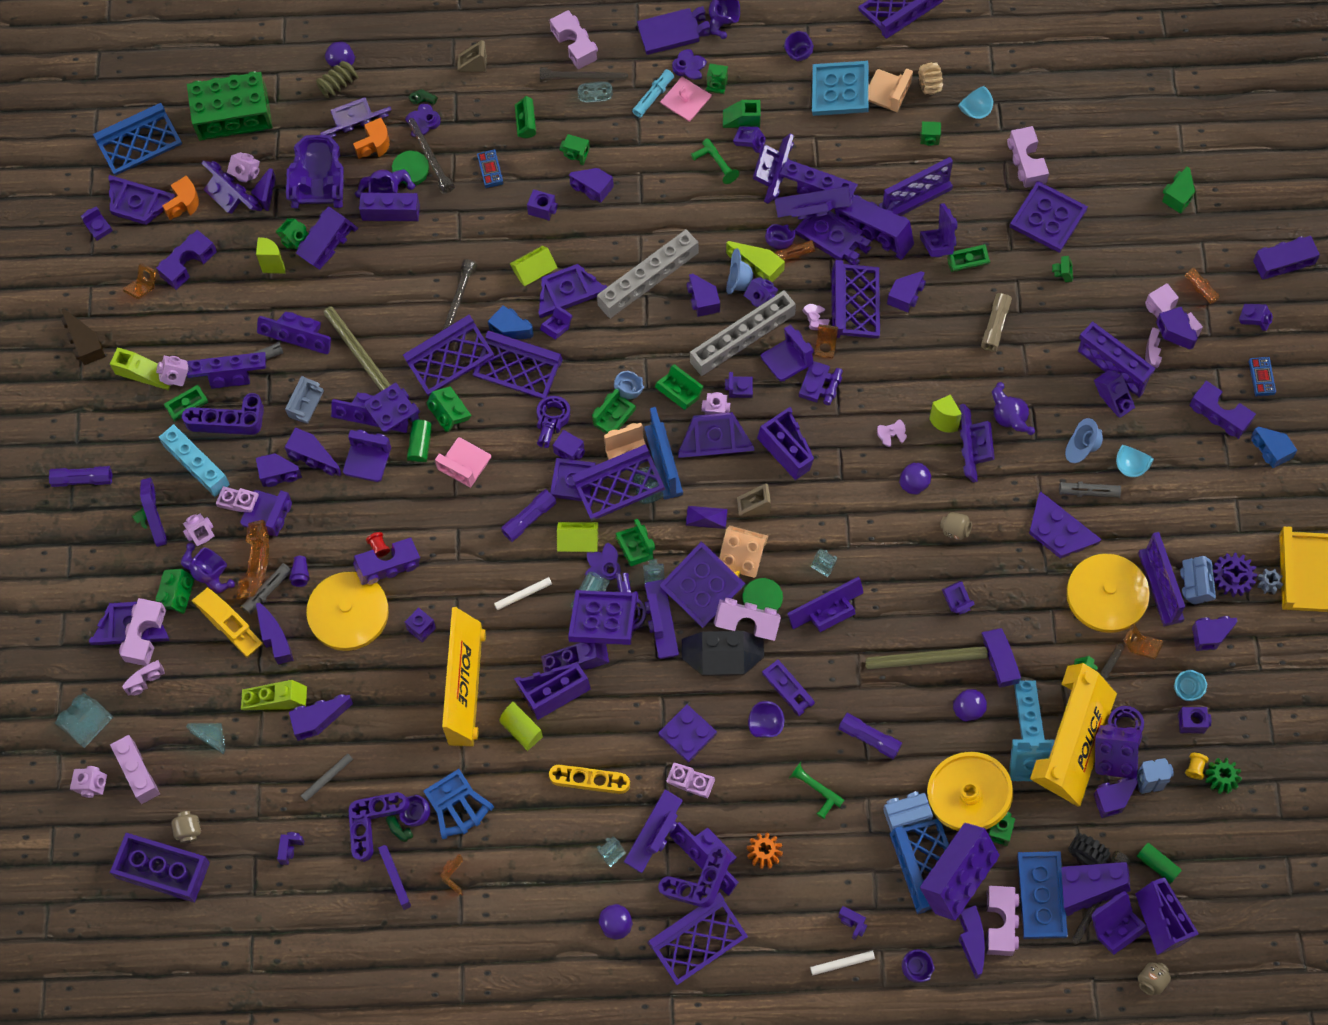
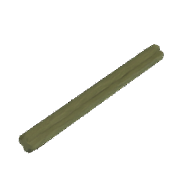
(356, 348)
(926, 657)

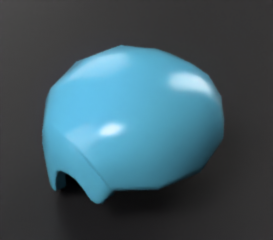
(1190, 685)

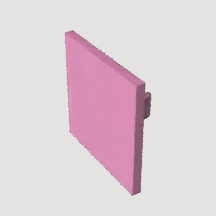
(685, 99)

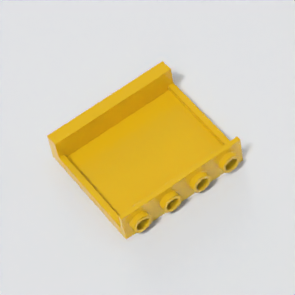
(1304, 570)

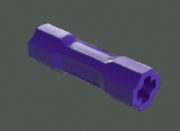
(65, 477)
(536, 508)
(856, 728)

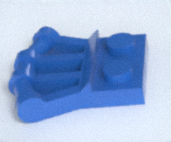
(449, 792)

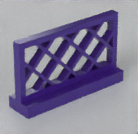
(896, 20)
(918, 188)
(839, 297)
(442, 340)
(525, 350)
(1116, 353)
(612, 467)
(1162, 581)
(687, 922)

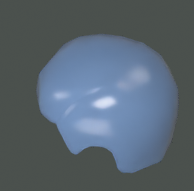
(628, 384)

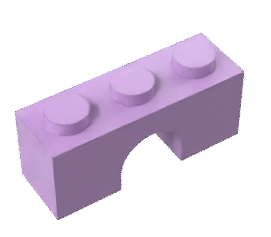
(567, 27)
(1030, 170)
(1166, 299)
(145, 615)
(765, 620)
(134, 769)
(1002, 940)

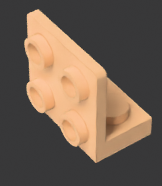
(888, 89)
(623, 440)
(742, 550)

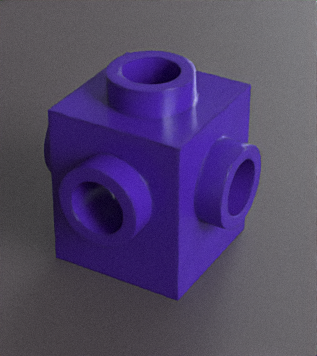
(760, 291)

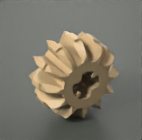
(930, 78)

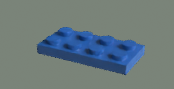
(1041, 895)

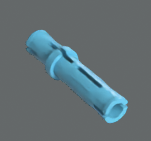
(657, 88)

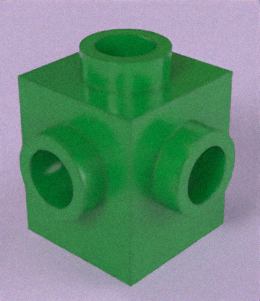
(292, 233)

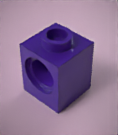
(538, 198)
(569, 446)
(420, 624)
(1186, 724)

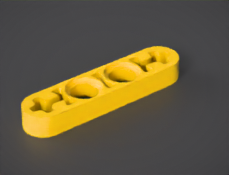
(590, 775)

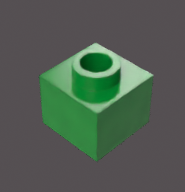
(930, 133)

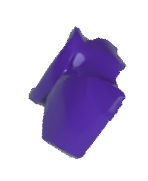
(315, 172)

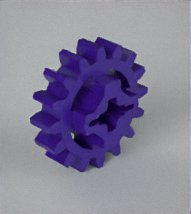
(1234, 574)

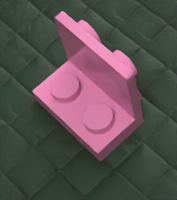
(463, 462)

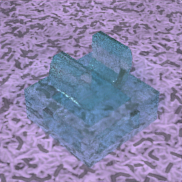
(824, 562)
(653, 571)
(611, 851)

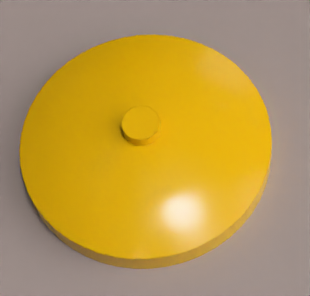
(1108, 593)
(346, 612)
(970, 790)

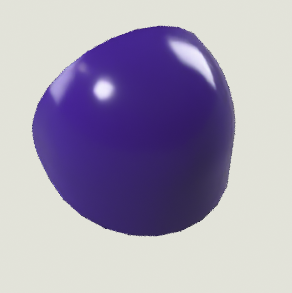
(766, 720)

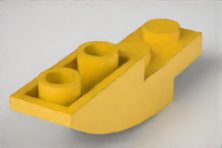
(227, 621)

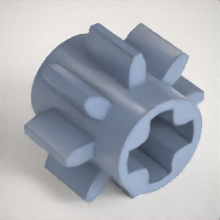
(1274, 577)

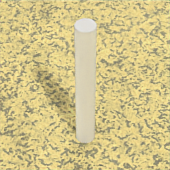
(523, 593)
(844, 962)

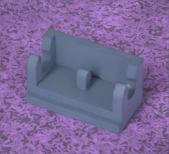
(304, 400)

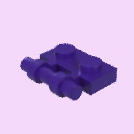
(814, 381)

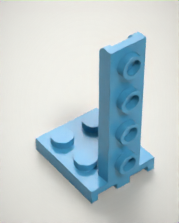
(1033, 745)

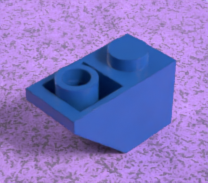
(508, 323)
(1274, 446)

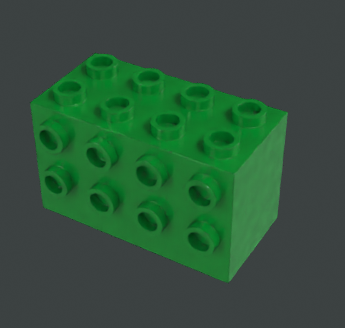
(229, 106)

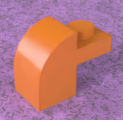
(377, 140)
(185, 199)

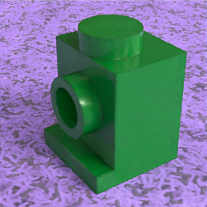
(717, 78)
(575, 148)
(1002, 835)

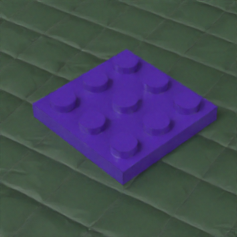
(1048, 216)
(701, 583)
(602, 617)

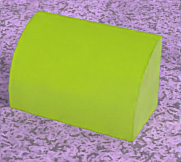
(269, 256)
(533, 265)
(945, 415)
(577, 537)
(520, 726)

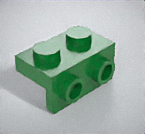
(680, 387)
(447, 408)
(613, 412)
(636, 544)
(175, 590)

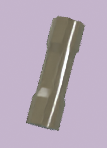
(993, 332)

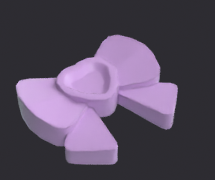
(812, 312)
(886, 432)

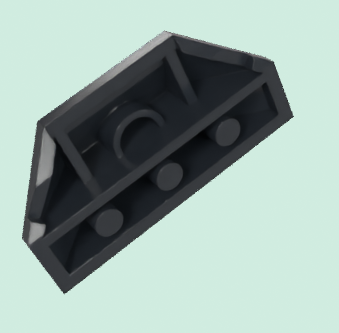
(722, 652)

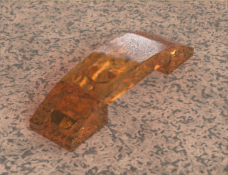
(258, 538)

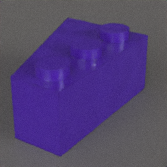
(325, 237)
(786, 444)
(552, 689)
(1092, 884)
(1165, 916)

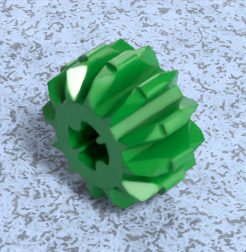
(1226, 783)

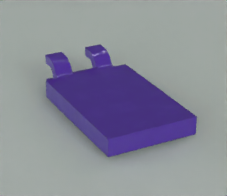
(673, 30)
(834, 236)

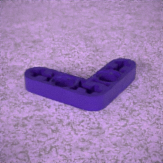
(148, 500)
(365, 819)
(699, 889)

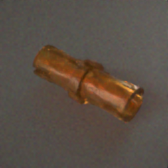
(807, 248)
(1202, 286)

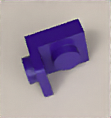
(750, 137)
(96, 223)
(739, 386)
(285, 850)
(852, 918)

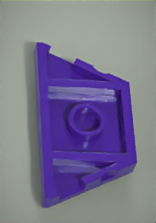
(136, 200)
(567, 289)
(714, 435)
(1059, 529)
(114, 623)

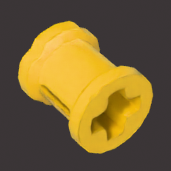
(1196, 766)

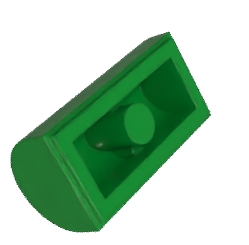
(525, 118)
(968, 258)
(191, 398)
(419, 441)
(1159, 863)

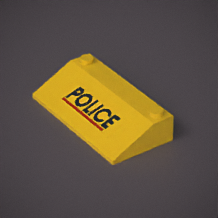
(462, 679)
(1074, 748)

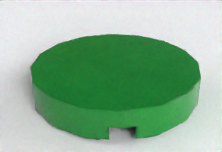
(414, 163)
(764, 594)

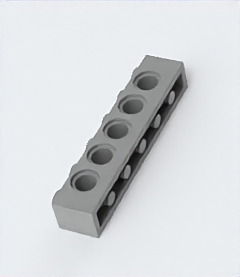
(647, 274)
(742, 333)

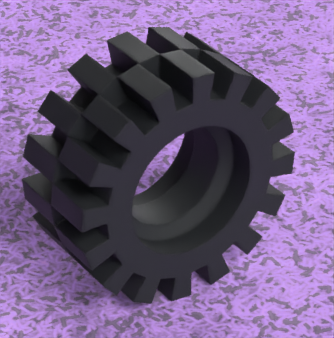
(1088, 850)

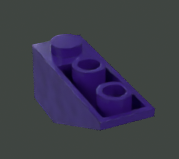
(307, 448)
(585, 654)
(315, 718)

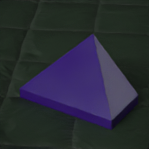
(264, 189)
(706, 517)

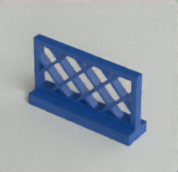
(128, 127)
(662, 456)
(907, 859)

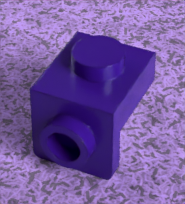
(1256, 315)
(557, 323)
(957, 598)

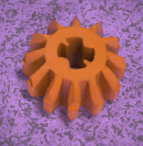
(761, 857)

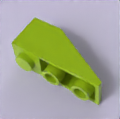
(762, 261)
(136, 367)
(274, 696)

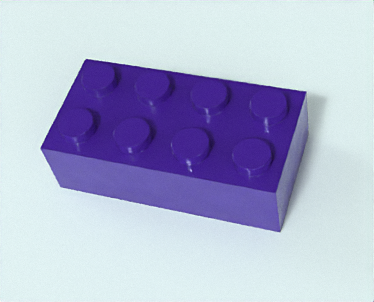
(160, 867)
(959, 871)

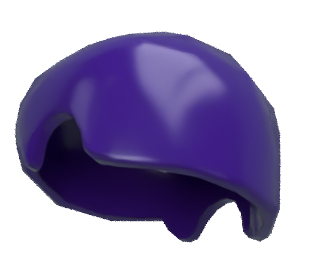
(798, 46)
(339, 52)
(779, 236)
(915, 478)
(970, 705)
(417, 812)
(615, 921)
(917, 966)

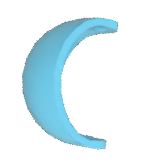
(977, 104)
(1132, 461)

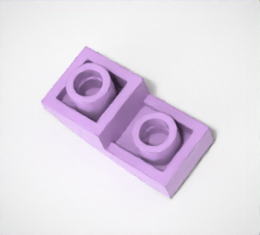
(1152, 350)
(237, 500)
(137, 682)
(690, 780)

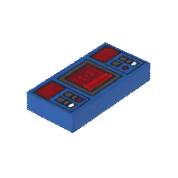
(490, 168)
(1262, 376)

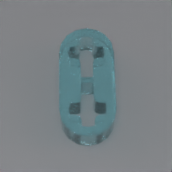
(595, 91)

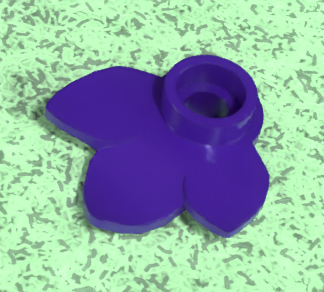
(689, 64)
(423, 118)
(603, 561)

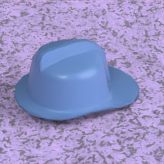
(740, 274)
(1085, 439)

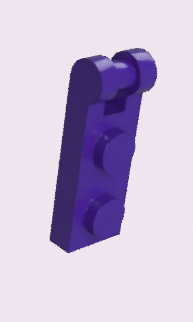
(788, 687)

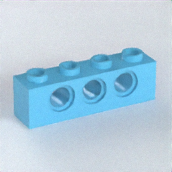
(194, 460)

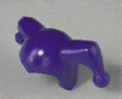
(723, 13)
(384, 182)
(1010, 411)
(206, 568)

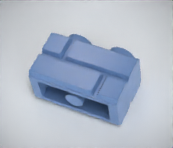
(1198, 580)
(1154, 775)
(907, 811)

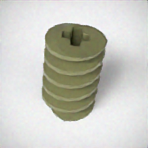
(336, 78)

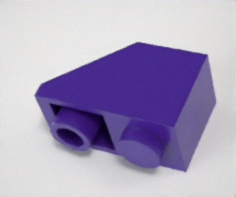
(592, 182)
(905, 291)
(704, 295)
(1176, 328)
(1114, 392)
(276, 469)
(1211, 633)
(1114, 797)

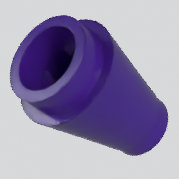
(299, 573)

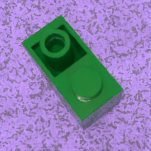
(742, 113)
(1180, 192)

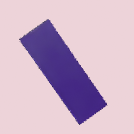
(394, 876)

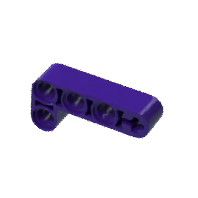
(198, 418)

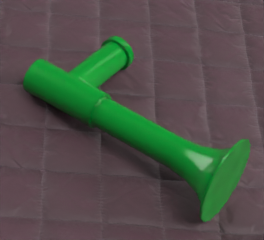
(729, 174)
(831, 797)

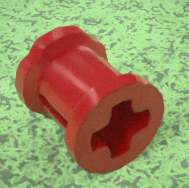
(378, 544)

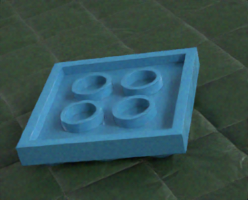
(840, 88)

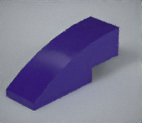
(273, 635)
(1001, 658)
(973, 939)

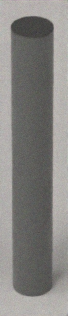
(326, 777)

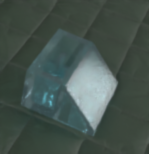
(83, 719)

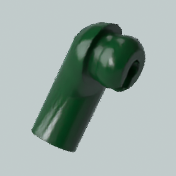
(422, 96)
(396, 829)

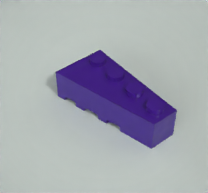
(879, 224)

